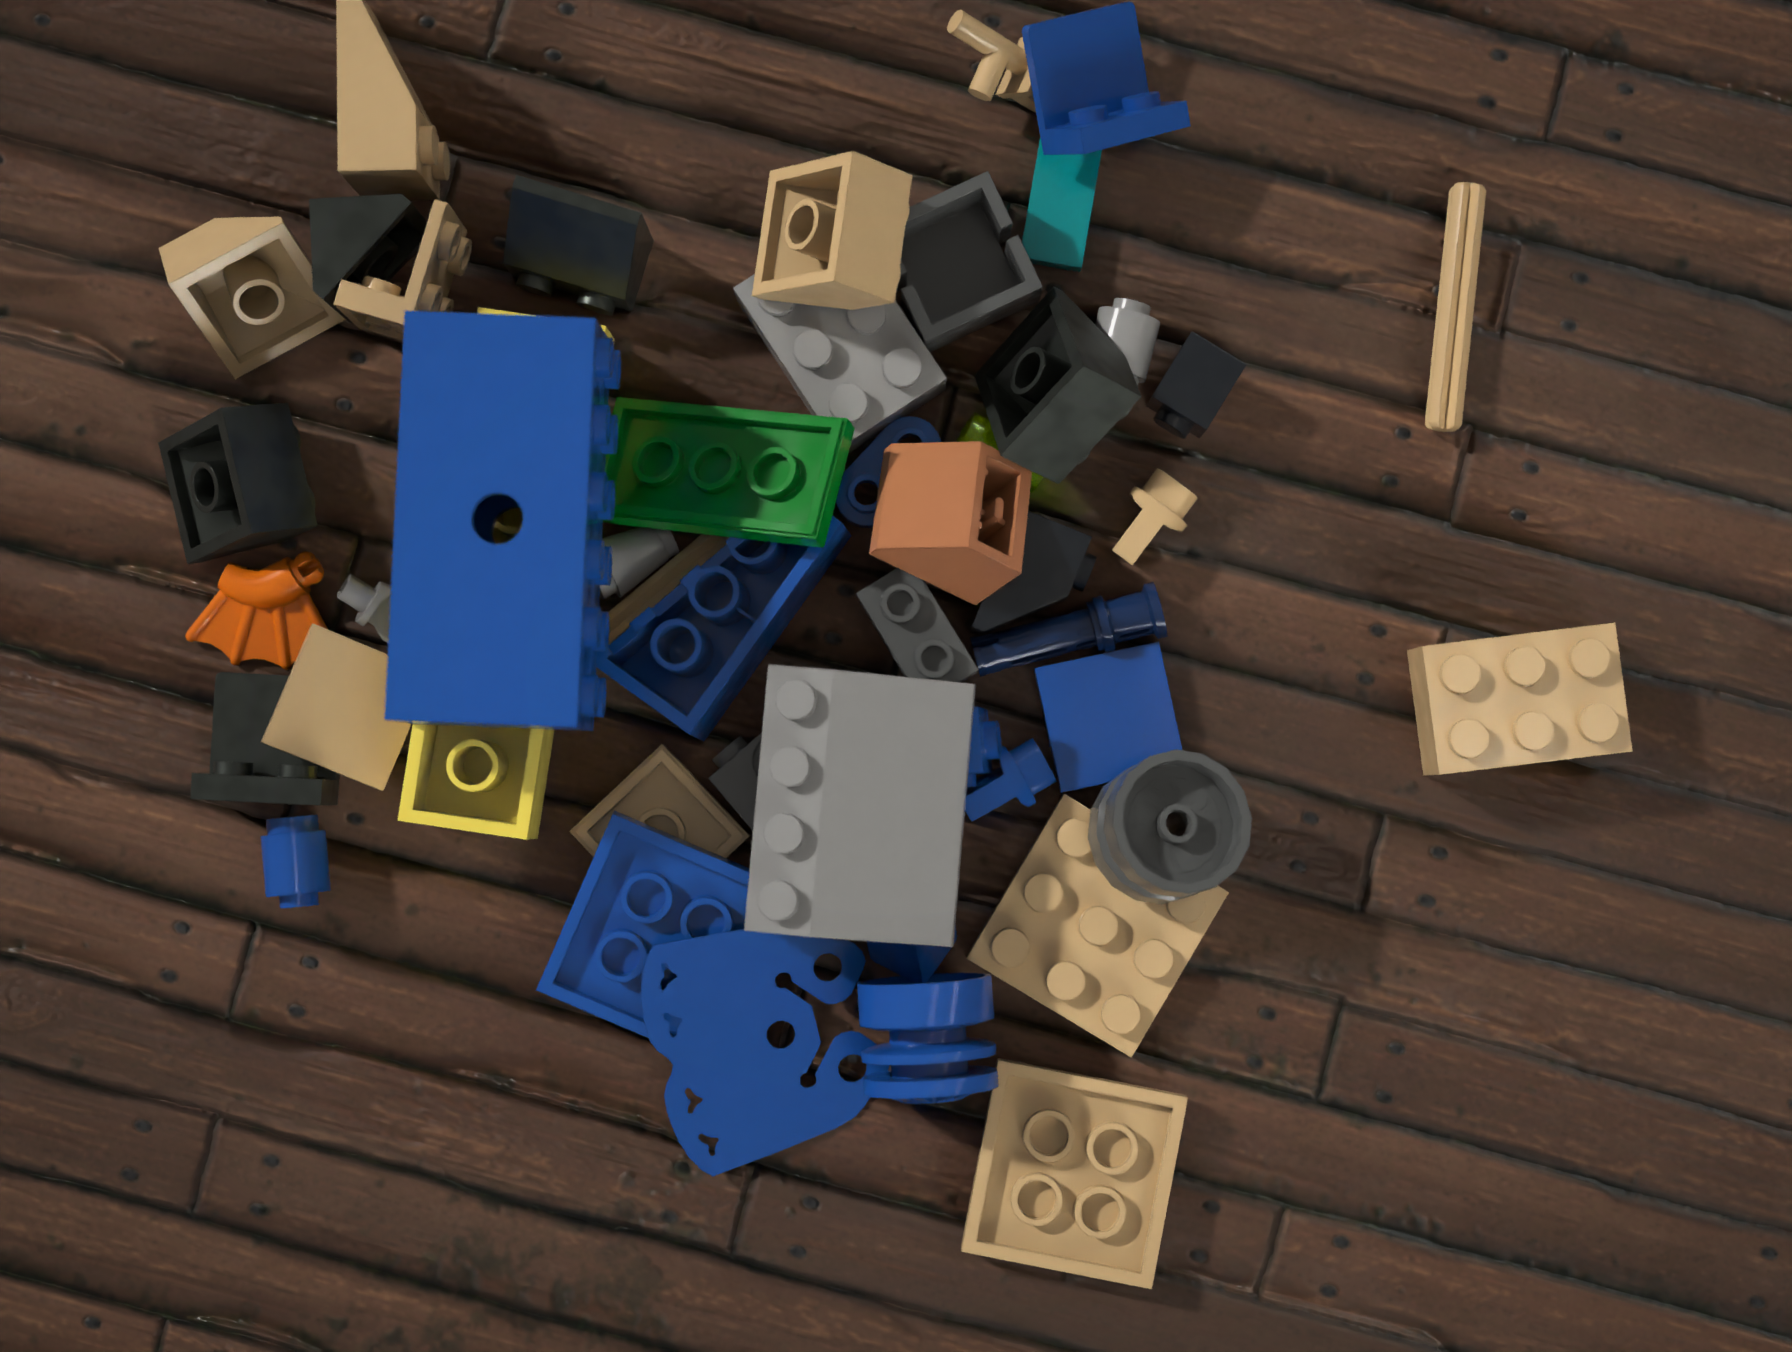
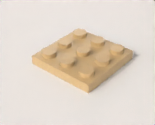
(1084, 943)
(1074, 1173)

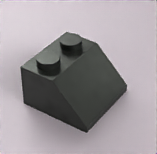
(575, 246)
(1055, 388)
(238, 481)

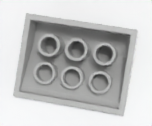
(860, 806)

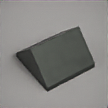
(361, 239)

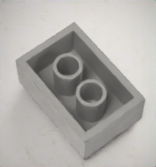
(847, 361)

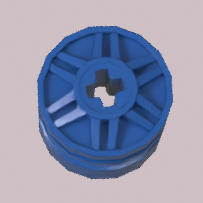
(927, 1037)

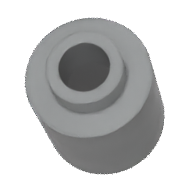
(1131, 331)

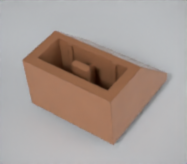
(952, 515)

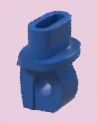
(1020, 776)

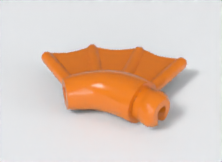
(262, 611)

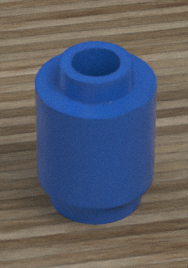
(295, 860)

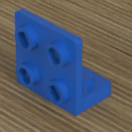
(1094, 82)

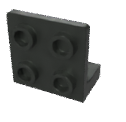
(242, 765)

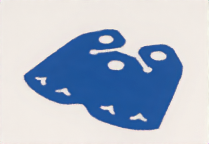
(722, 1048)

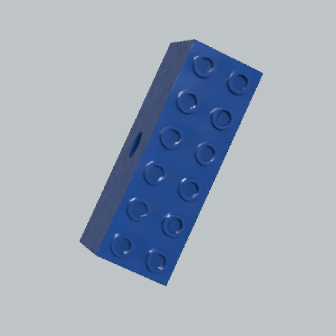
(489, 424)

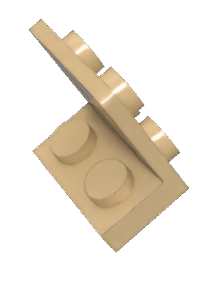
(442, 253)

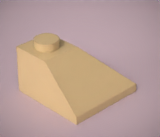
(247, 289)

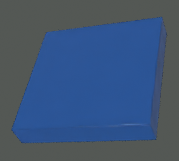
(1106, 714)

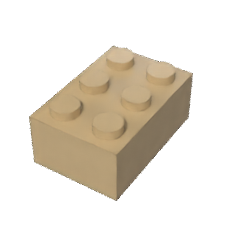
(1519, 699)

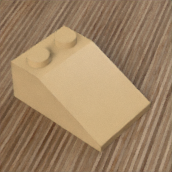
(381, 124)

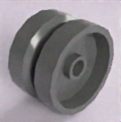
(1170, 827)

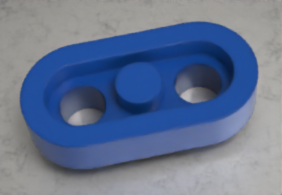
(869, 463)

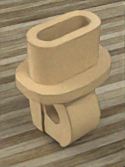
(1162, 503)

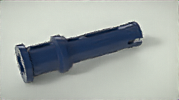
(1097, 625)

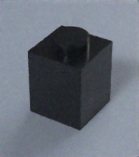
(1194, 387)

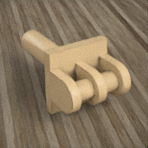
(997, 55)

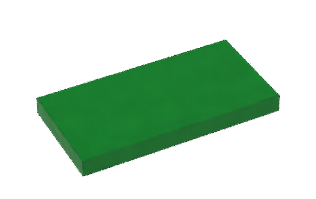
(727, 470)

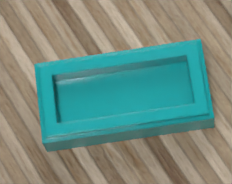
(1060, 209)

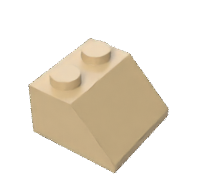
(833, 233)

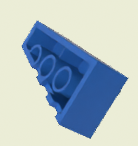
(716, 627)

